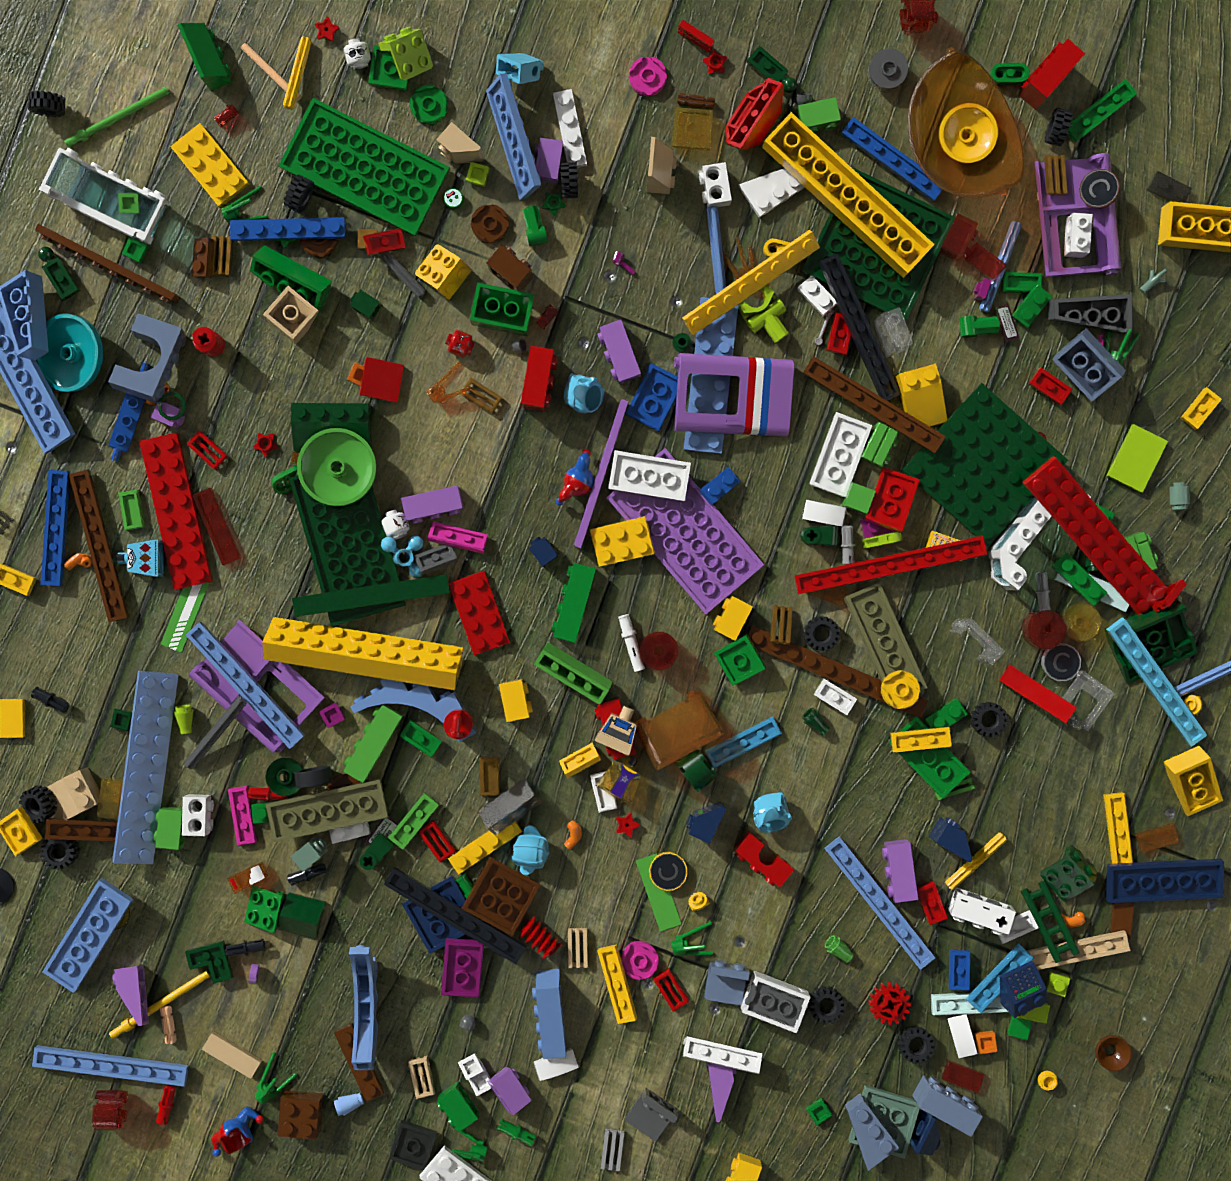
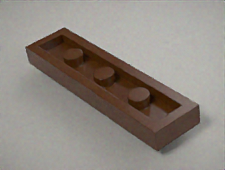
(81, 830)
(366, 1079)

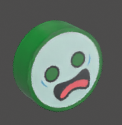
(453, 198)

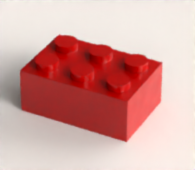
(1050, 73)
(539, 379)

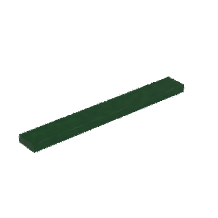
(370, 595)

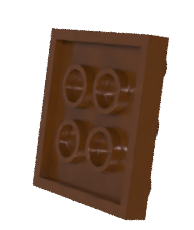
(501, 896)

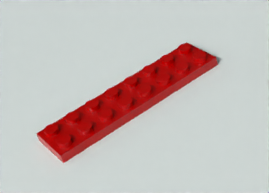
(176, 511)

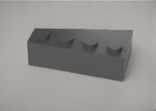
(1098, 312)

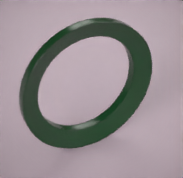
(182, 410)

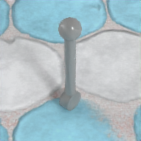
(818, 341)

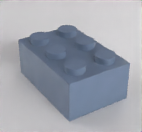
(1089, 365)
(947, 1105)

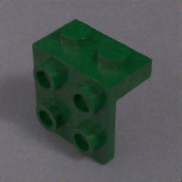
(1070, 874)

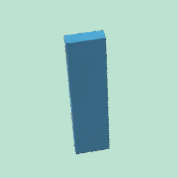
(743, 742)
(989, 988)

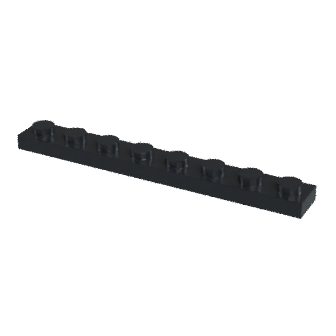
(859, 327)
(455, 915)

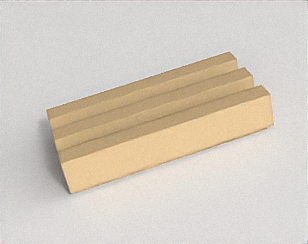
(577, 964)
(419, 1061)

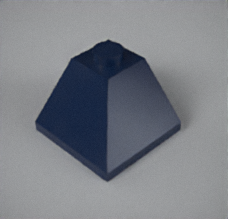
(925, 1135)

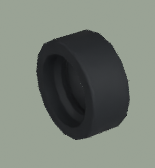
(313, 776)

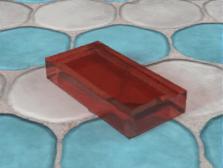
(985, 261)
(962, 1076)

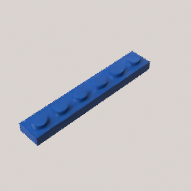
(890, 158)
(288, 229)
(55, 528)

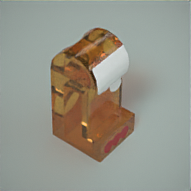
(247, 877)

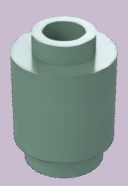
(1179, 496)

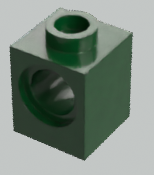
(365, 304)

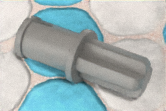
(847, 544)
(1042, 591)

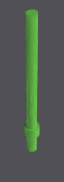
(83, 134)

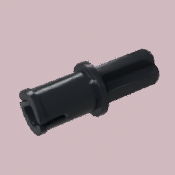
(50, 699)
(306, 875)
(246, 947)

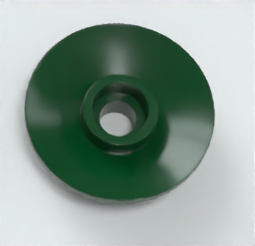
(286, 767)

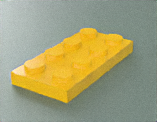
(210, 165)

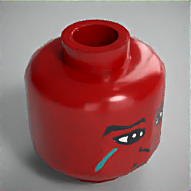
(460, 343)

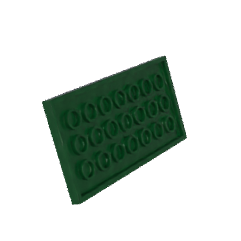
(346, 548)

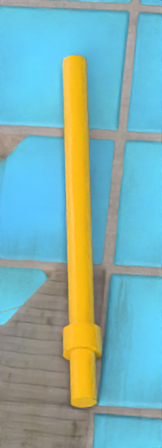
(128, 1024)

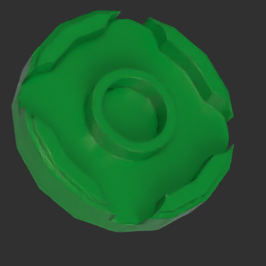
(429, 104)

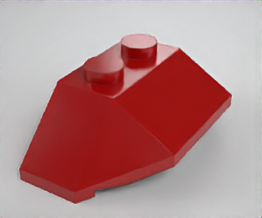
(755, 115)

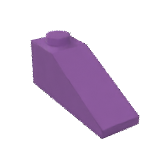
(132, 990)
(721, 1084)

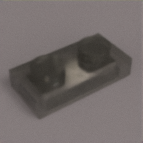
(1169, 188)

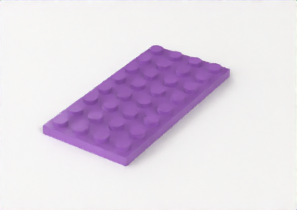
(692, 542)

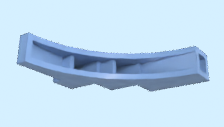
(419, 697)
(365, 1007)

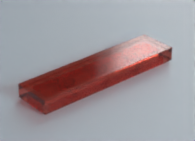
(216, 526)

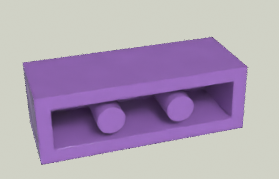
(619, 352)
(433, 504)
(900, 871)

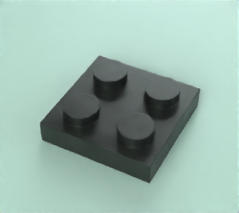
(412, 1145)

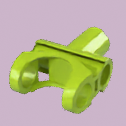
(766, 316)

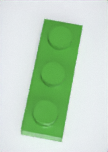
(413, 820)

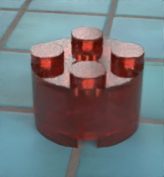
(917, 16)
(1054, 627)
(667, 656)
(109, 1110)

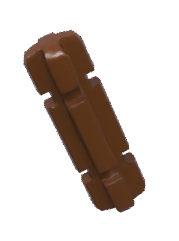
(696, 101)

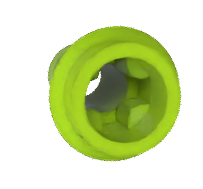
(184, 718)

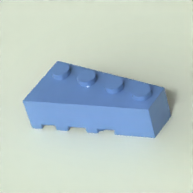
(25, 314)
(550, 1014)

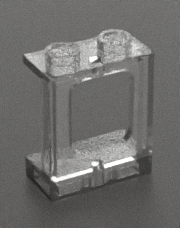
(894, 327)
(992, 649)
(1096, 690)

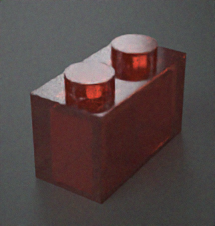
(958, 238)

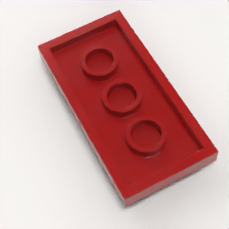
(479, 612)

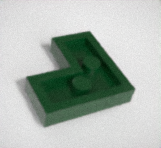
(213, 956)

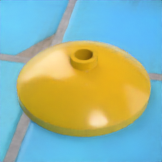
(979, 126)

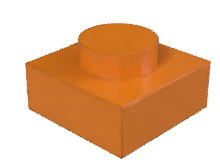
(355, 374)
(985, 1042)

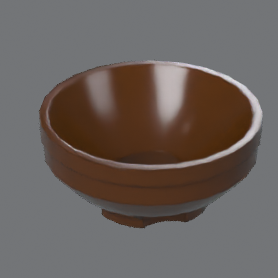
(1120, 1057)

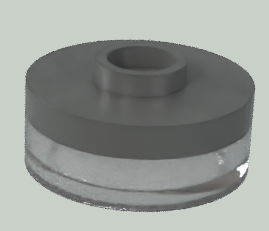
(887, 70)

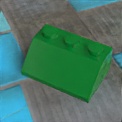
(206, 54)
(502, 309)

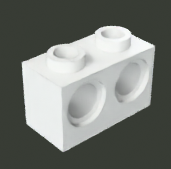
(719, 185)
(1078, 235)
(191, 814)

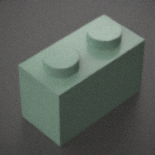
(310, 853)

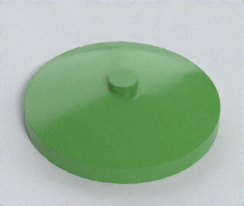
(336, 467)

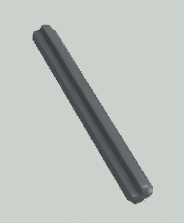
(216, 731)

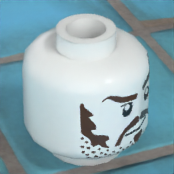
(395, 524)

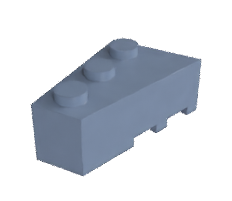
(871, 1133)

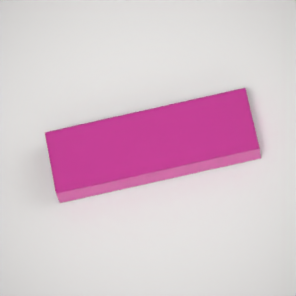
(458, 537)
(242, 815)

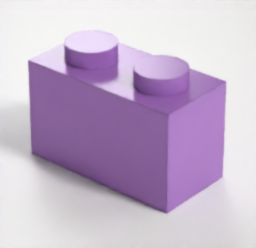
(549, 159)
(509, 1090)

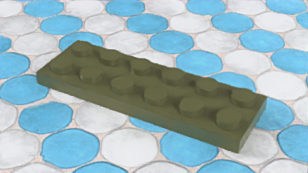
(882, 633)
(327, 810)

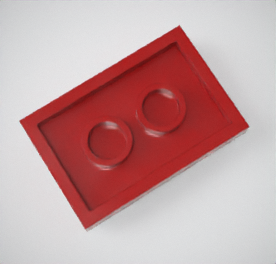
(892, 500)

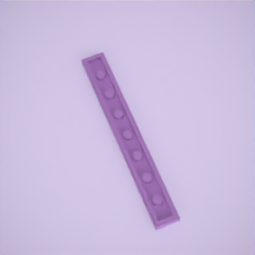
(601, 473)

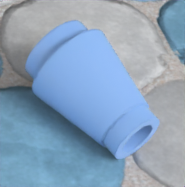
(348, 1103)

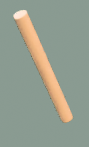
(269, 70)

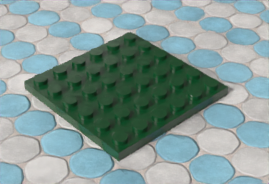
(869, 274)
(982, 464)

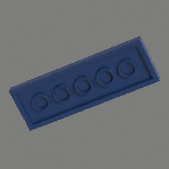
(1165, 880)

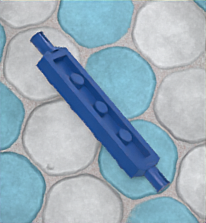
(127, 422)

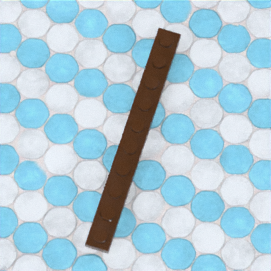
(826, 667)

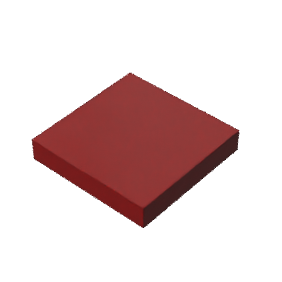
(381, 379)

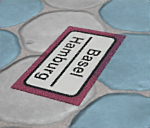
(1007, 322)
(385, 826)

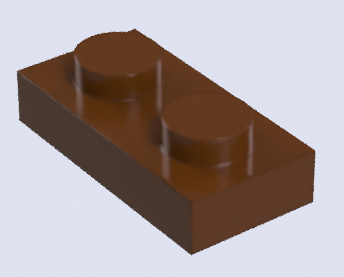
(202, 257)

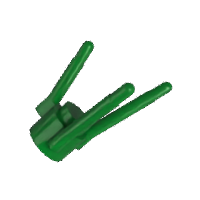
(232, 210)
(1118, 355)
(681, 947)
(266, 1091)
(477, 1152)

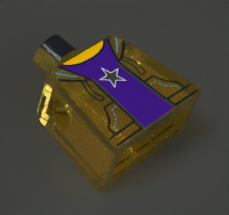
(621, 780)

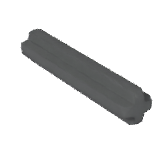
(403, 274)

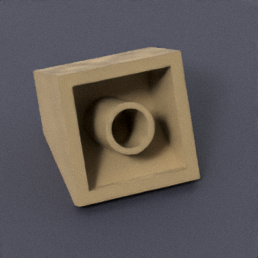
(458, 146)
(291, 314)

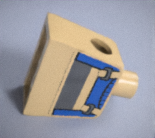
(618, 731)

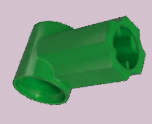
(535, 230)
(972, 326)

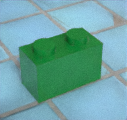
(458, 1107)

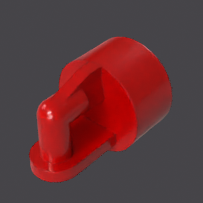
(458, 724)

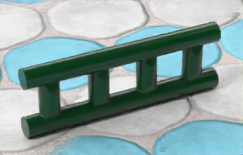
(1047, 933)

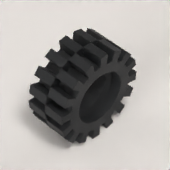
(46, 103)
(1058, 127)
(569, 180)
(298, 193)
(833, 633)
(1000, 719)
(46, 804)
(52, 860)
(826, 993)
(926, 1050)

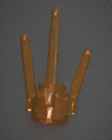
(742, 271)
(437, 391)

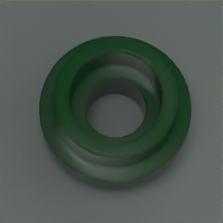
(679, 348)

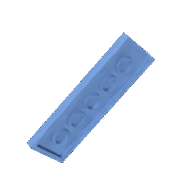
(513, 136)
(88, 935)

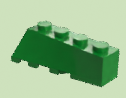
(282, 272)

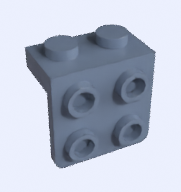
(726, 982)

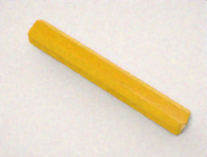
(297, 73)
(980, 857)

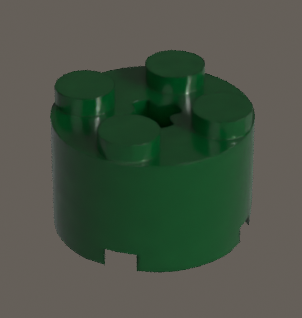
(696, 769)

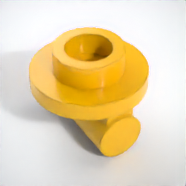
(1193, 703)
(698, 901)

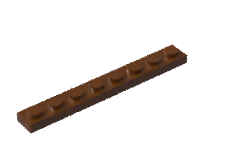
(100, 261)
(874, 404)
(99, 545)

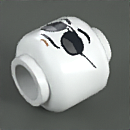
(357, 54)

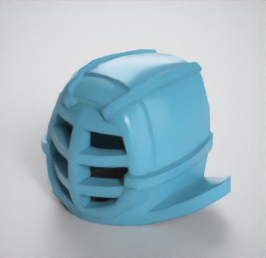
(583, 393)
(771, 812)
(530, 850)

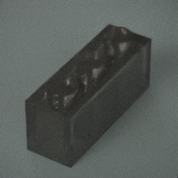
(509, 806)

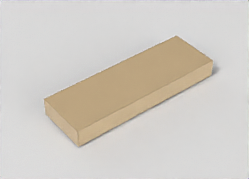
(231, 1054)

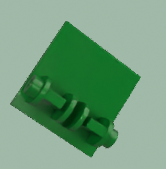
(264, 908)

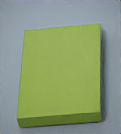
(1137, 458)

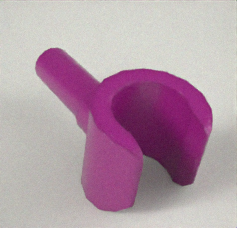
(618, 260)

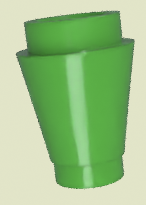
(838, 948)

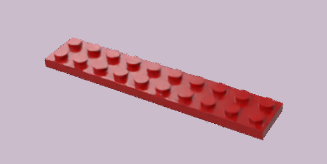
(1096, 535)

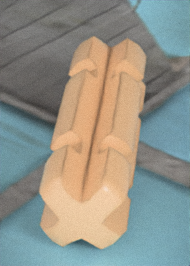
(168, 1024)

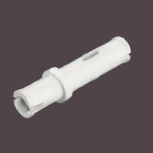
(631, 642)

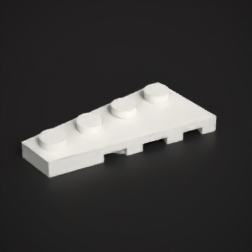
(770, 190)

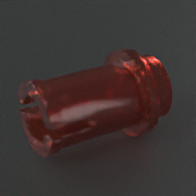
(226, 115)
(547, 316)

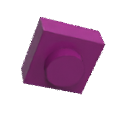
(981, 289)
(332, 715)

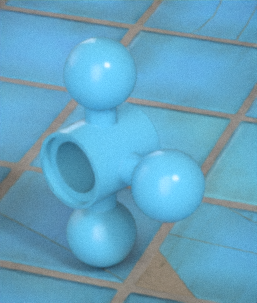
(414, 544)

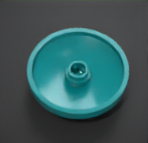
(73, 353)

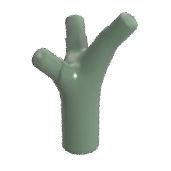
(1153, 280)

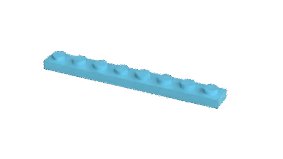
(1156, 681)

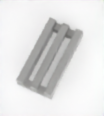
(610, 1165)

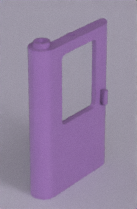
(249, 653)

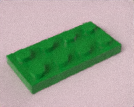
(935, 765)

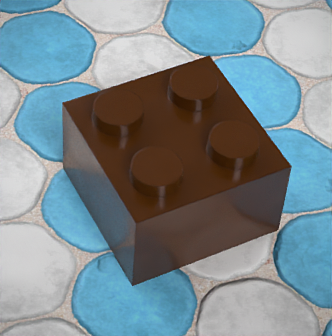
(510, 269)
(300, 1114)

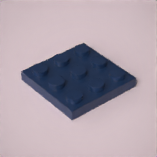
(431, 928)

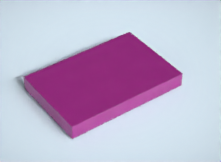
(462, 968)

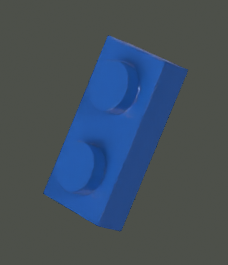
(719, 486)
(959, 969)

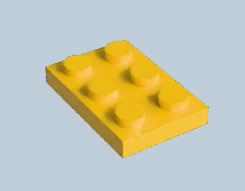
(622, 541)

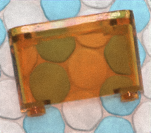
(678, 730)

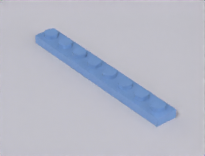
(245, 685)
(879, 903)
(110, 1065)

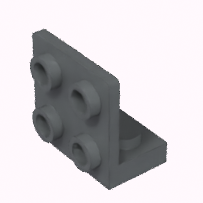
(651, 1114)

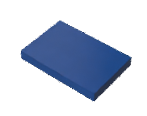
(654, 398)

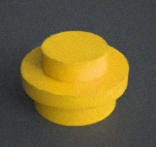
(1047, 1080)

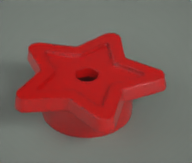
(326, 34)
(715, 67)
(270, 444)
(627, 819)

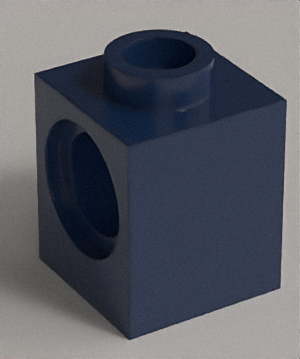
(542, 551)

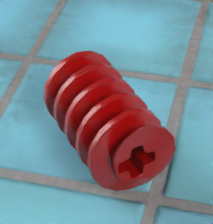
(208, 341)
(539, 938)

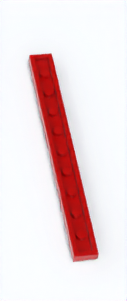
(890, 565)

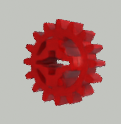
(896, 1002)

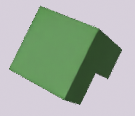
(858, 498)

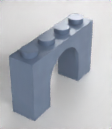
(151, 383)

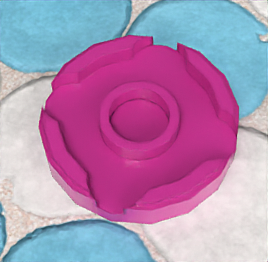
(647, 76)
(639, 960)

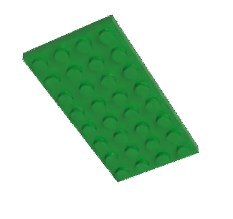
(364, 167)

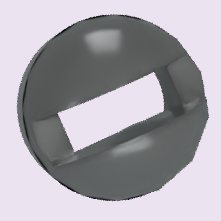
(804, 98)
(519, 345)
(468, 1022)

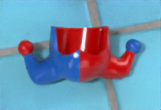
(577, 479)
(235, 1133)

